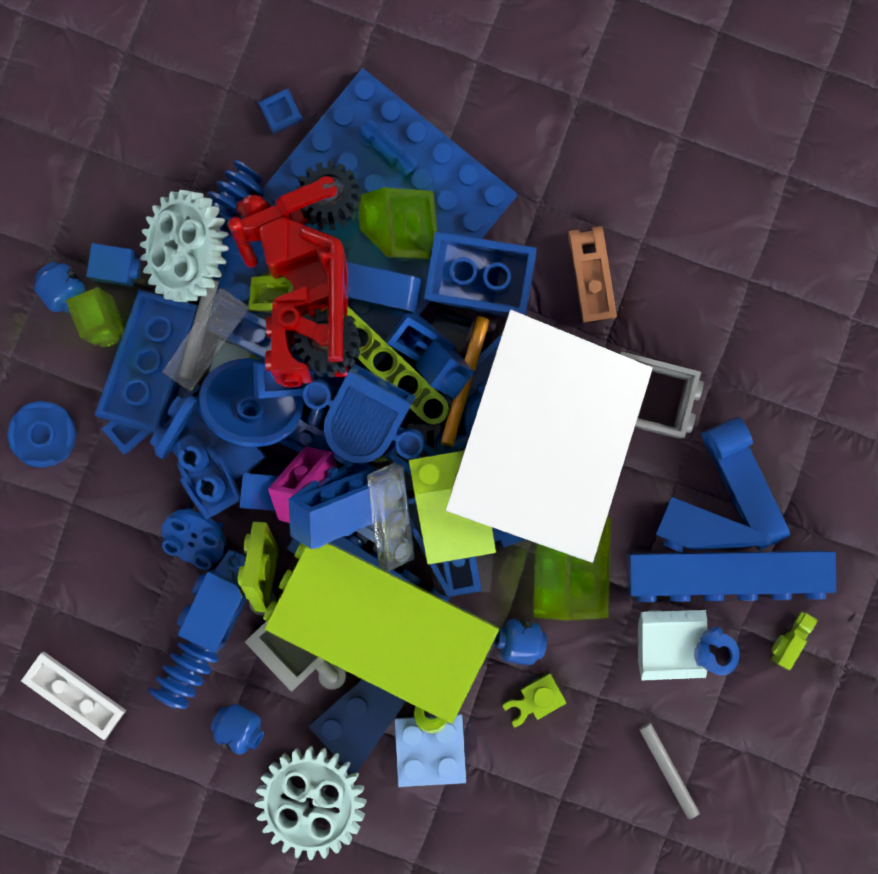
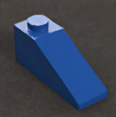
(703, 530)

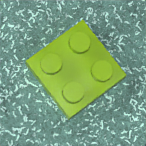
(260, 566)

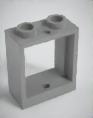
(691, 391)

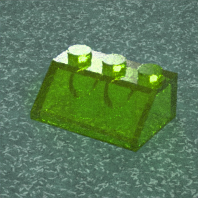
(572, 586)

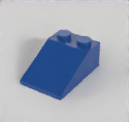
(480, 274)

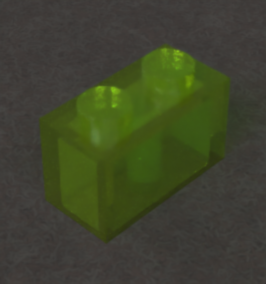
(96, 317)

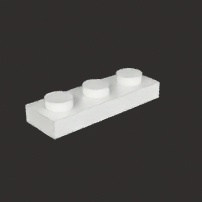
(73, 695)

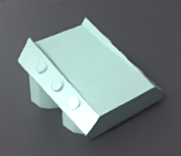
(669, 644)

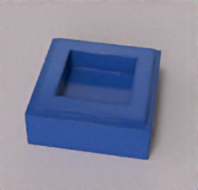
(280, 111)

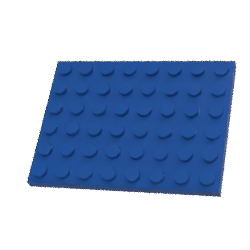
(464, 191)

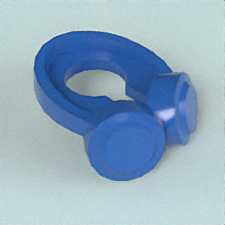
(706, 659)

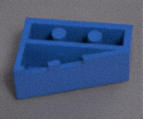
(332, 506)
(455, 576)

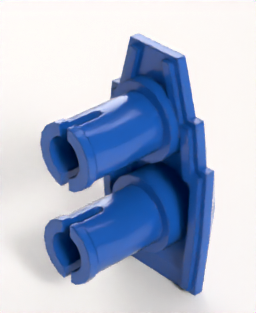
(205, 476)

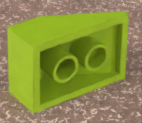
(444, 533)

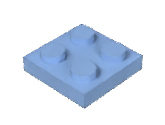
(429, 757)

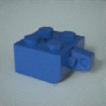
(216, 605)

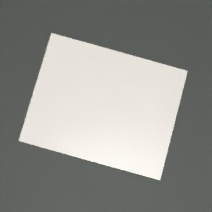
(549, 437)

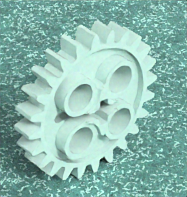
(184, 246)
(304, 832)

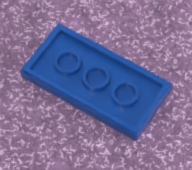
(136, 388)

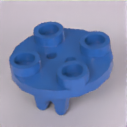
(193, 538)

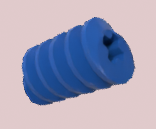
(239, 186)
(184, 675)

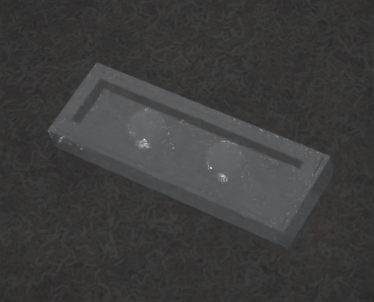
(205, 339)

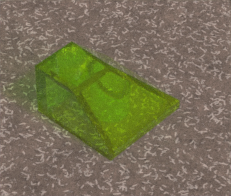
(399, 221)

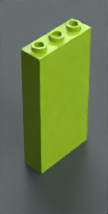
(381, 628)

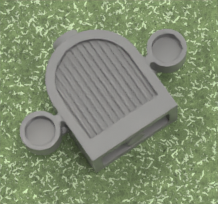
(291, 662)

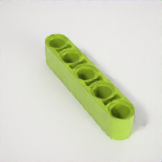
(397, 371)

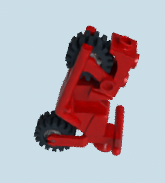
(315, 268)

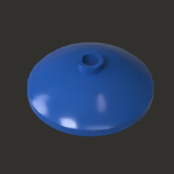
(229, 395)

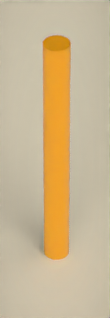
(458, 404)

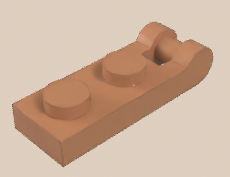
(592, 275)

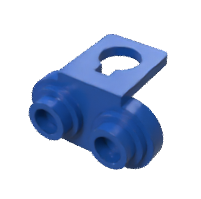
(182, 418)

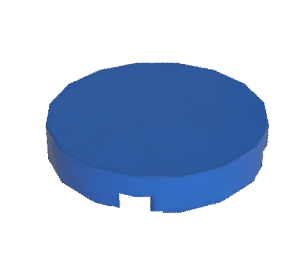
(42, 434)

